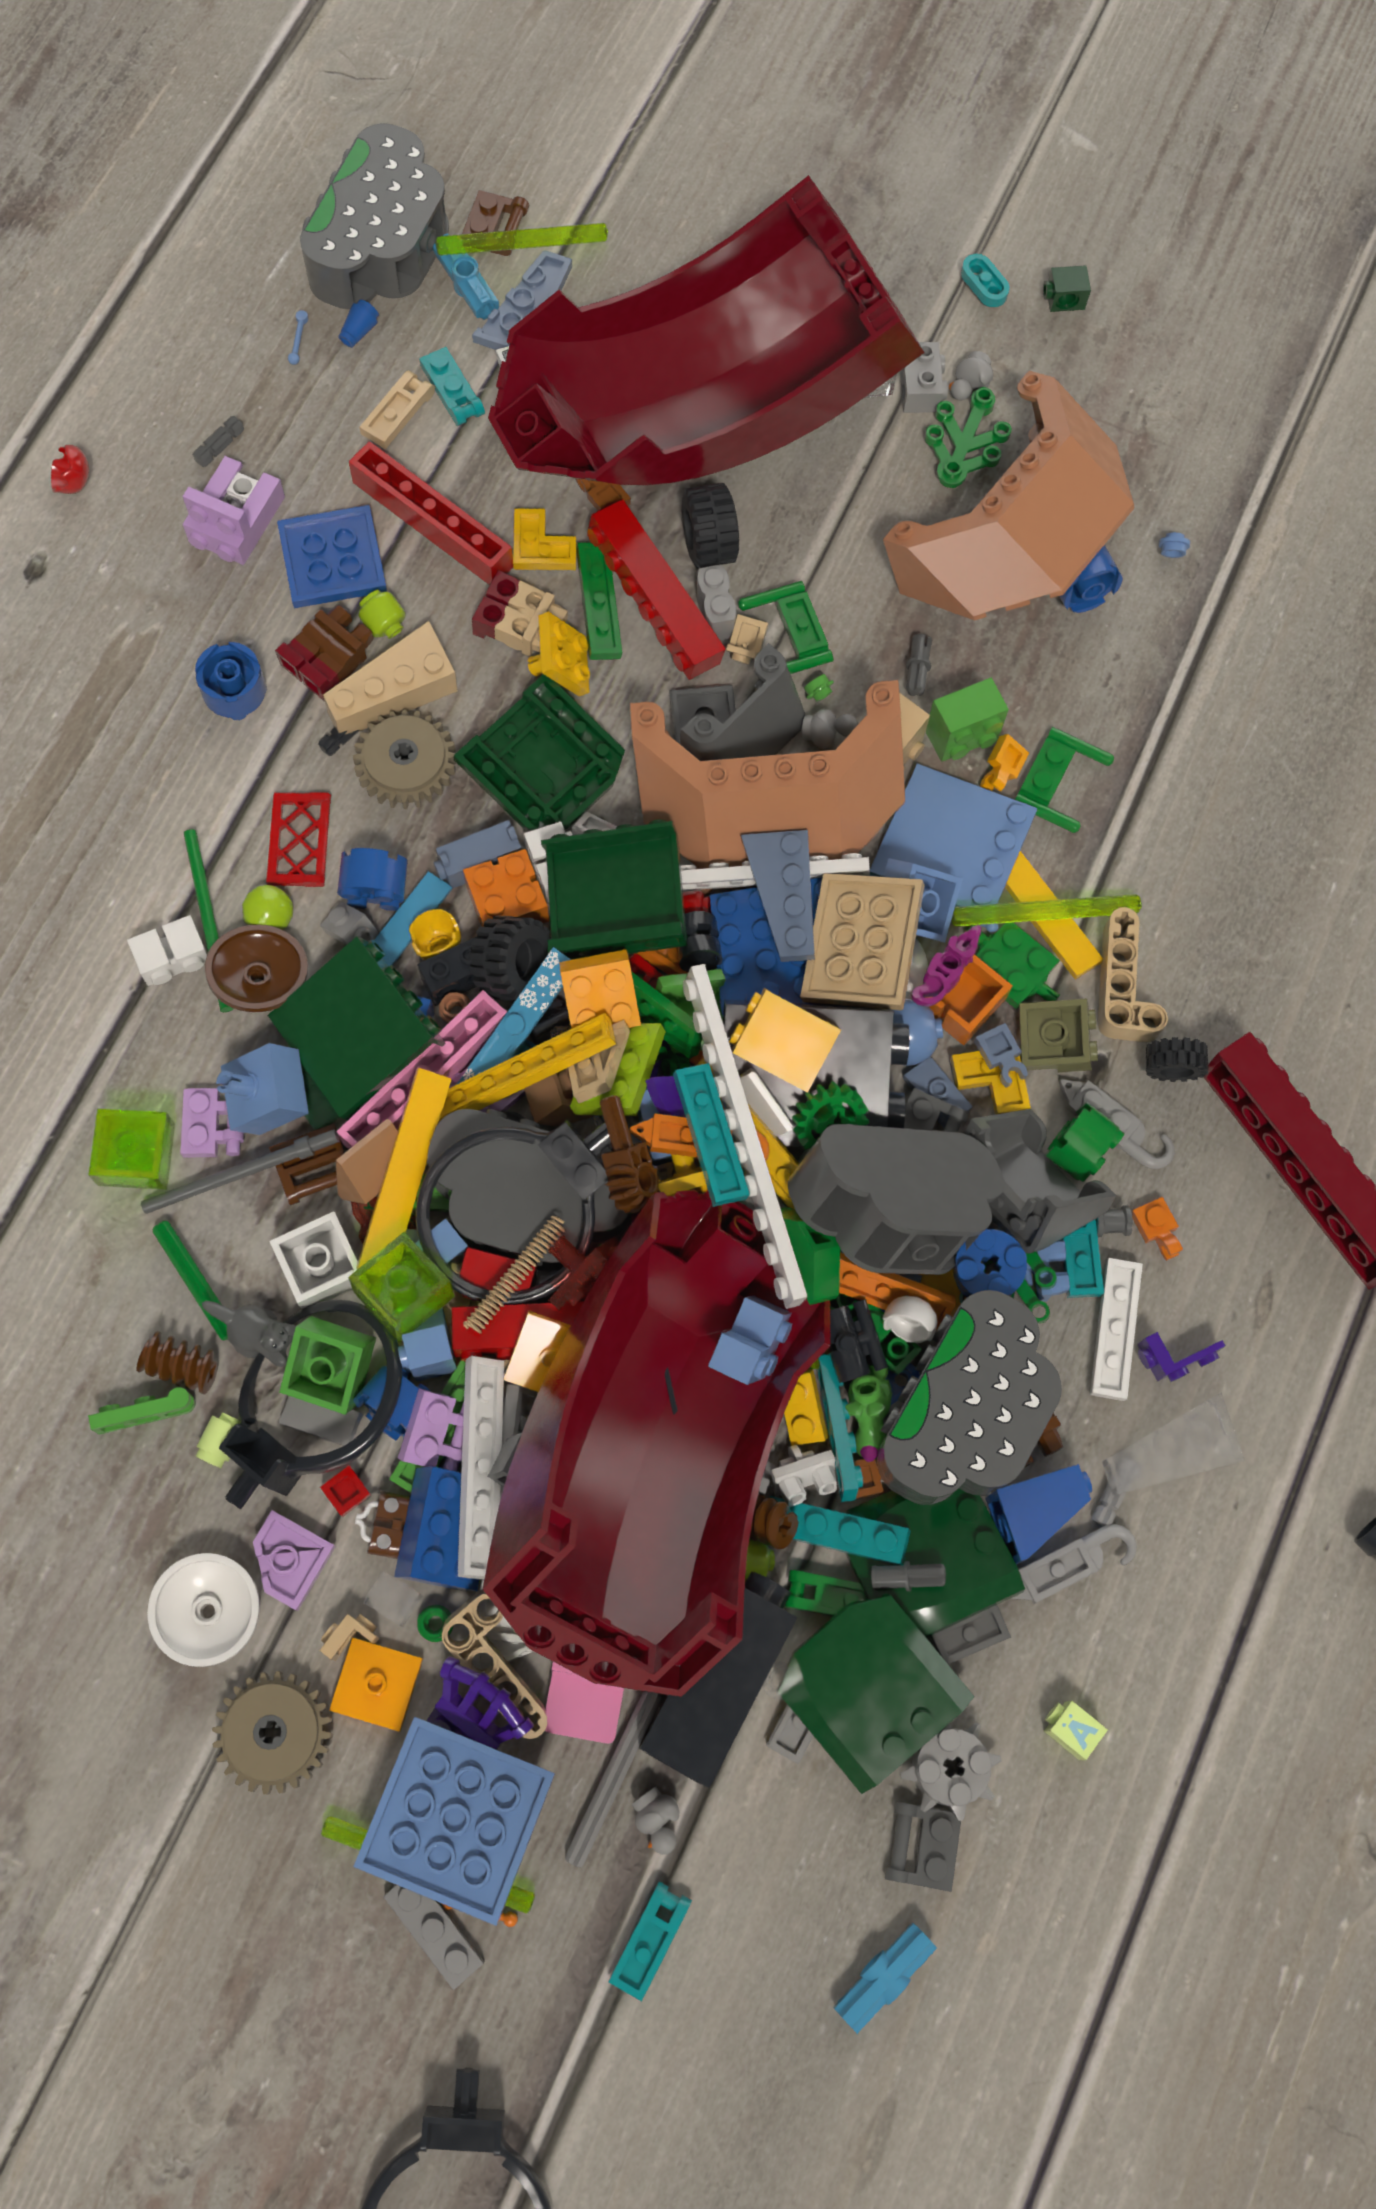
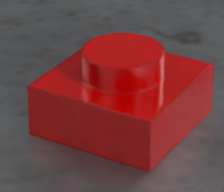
(345, 1491)

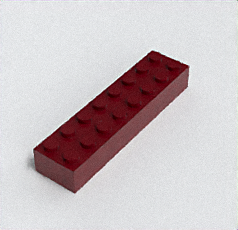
(1299, 1149)

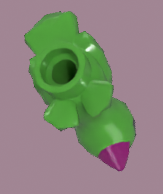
(870, 1404)

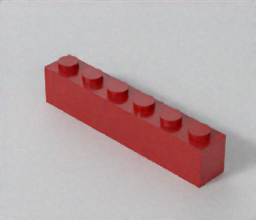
(430, 513)
(655, 590)

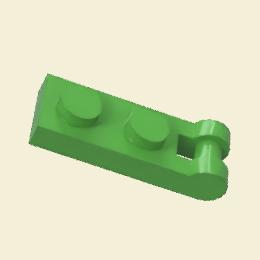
(145, 1410)

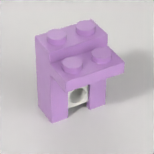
(226, 518)

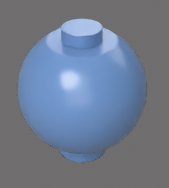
(923, 1030)

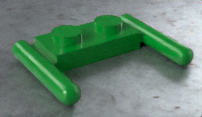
(799, 621)
(1049, 770)

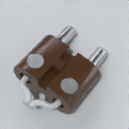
(387, 1524)

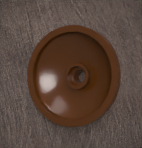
(255, 954)

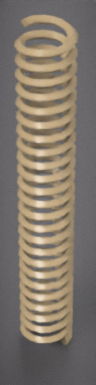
(488, 1301)

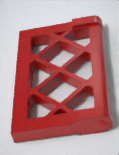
(279, 824)

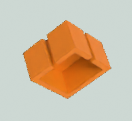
(506, 889)
(971, 1000)

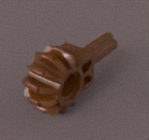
(628, 1165)

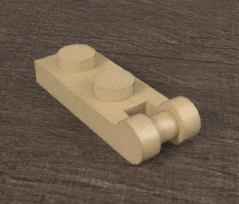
(396, 409)

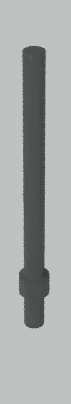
(302, 1148)

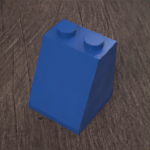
(1037, 1508)

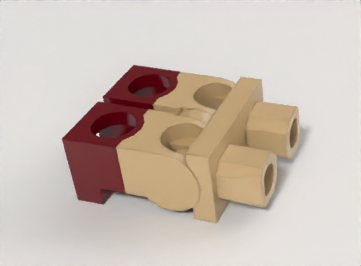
(512, 613)

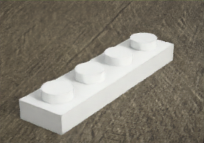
(1116, 1329)

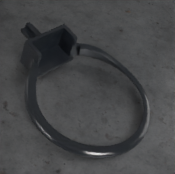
(571, 1155)
(270, 1462)
(462, 2129)

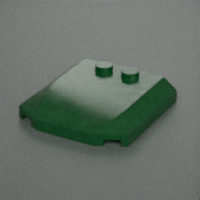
(543, 758)
(951, 1534)
(872, 1689)

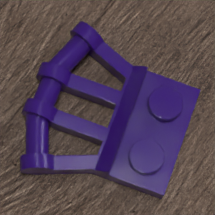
(460, 1715)

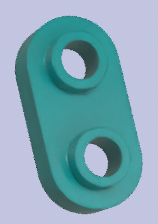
(989, 285)

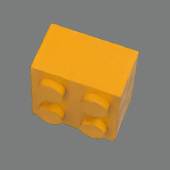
(598, 987)

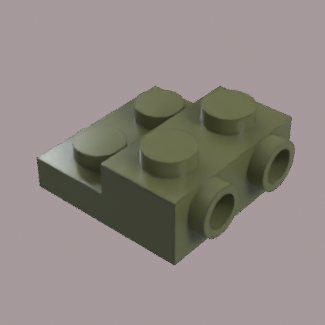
(1058, 1035)

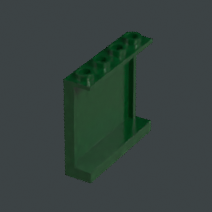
(616, 890)
(355, 1025)

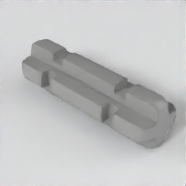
(1104, 1513)

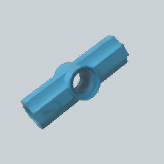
(469, 282)
(885, 1977)

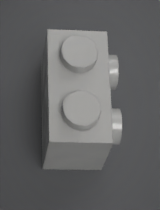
(923, 382)

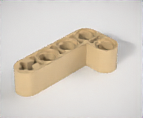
(1126, 976)
(500, 1669)

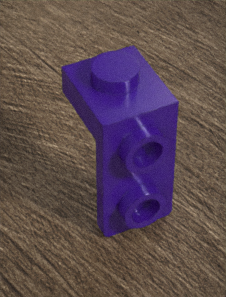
(1157, 1358)

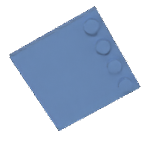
(957, 832)
(454, 1820)

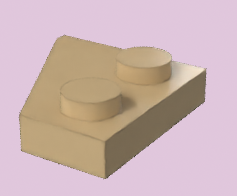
(599, 1071)

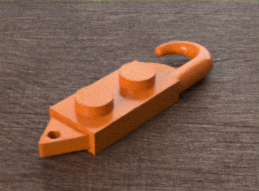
(672, 1136)

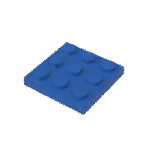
(331, 556)

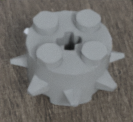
(958, 1788)

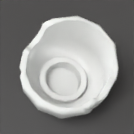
(910, 1319)

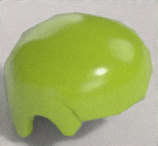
(268, 907)

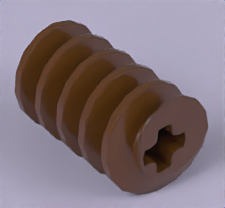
(178, 1363)
(773, 1523)

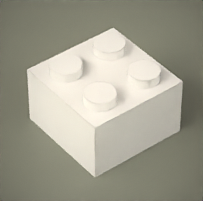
(316, 1260)

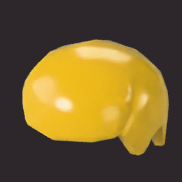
(434, 933)

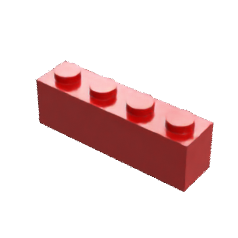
(502, 1331)

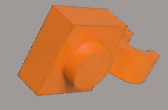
(1156, 1223)

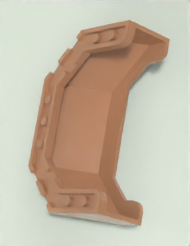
(1033, 524)
(831, 793)

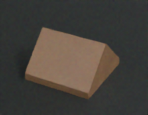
(364, 1164)

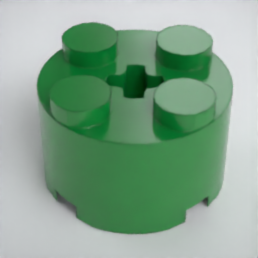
(1083, 1142)

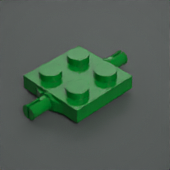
(1019, 962)

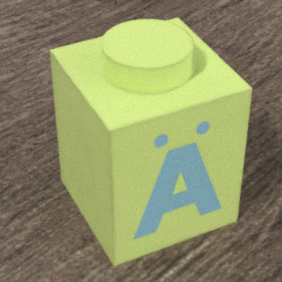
(1074, 1729)

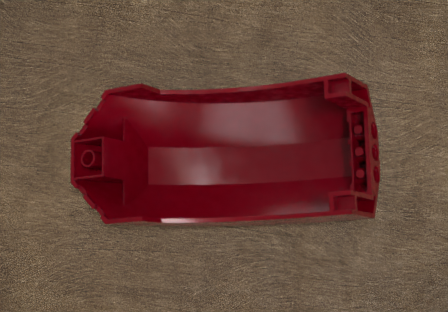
(706, 360)
(636, 1522)

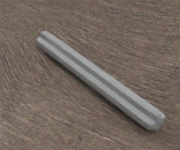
(612, 1778)

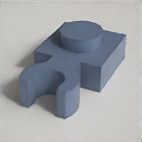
(1000, 1050)

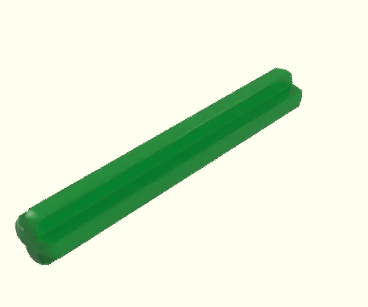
(189, 1272)

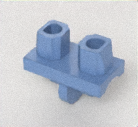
(1053, 1253)

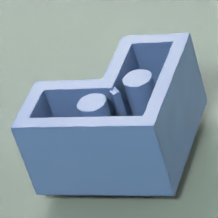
(750, 1346)
(428, 1349)

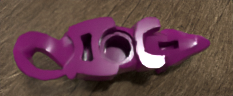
(947, 968)

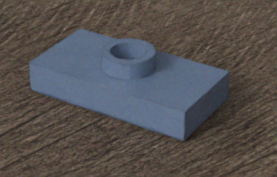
(933, 1081)

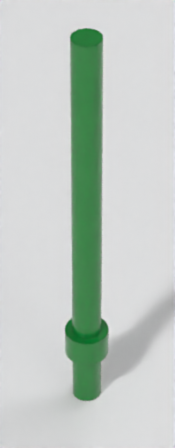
(202, 895)

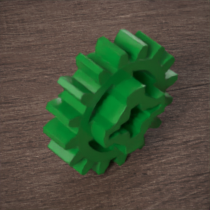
(826, 1110)

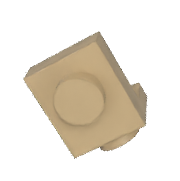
(747, 638)
(339, 1636)

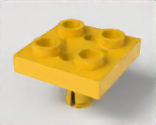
(561, 655)
(685, 1178)

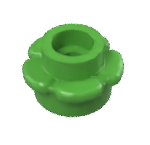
(819, 688)

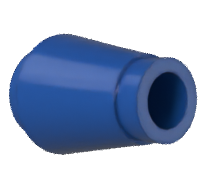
(358, 323)

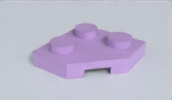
(289, 1559)

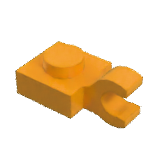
(1007, 763)

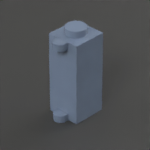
(474, 850)

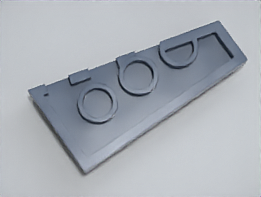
(537, 284)
(784, 885)

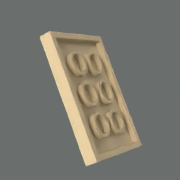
(863, 941)

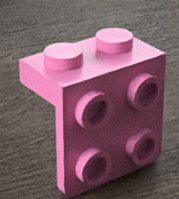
(581, 1707)

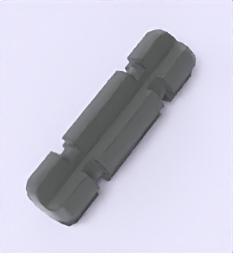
(218, 441)

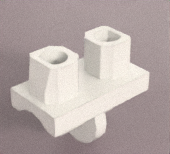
(802, 1471)

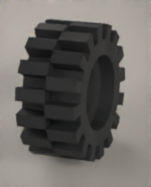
(1177, 1059)

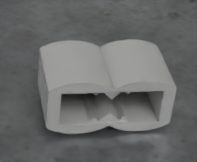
(715, 601)

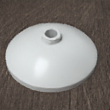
(178, 1607)

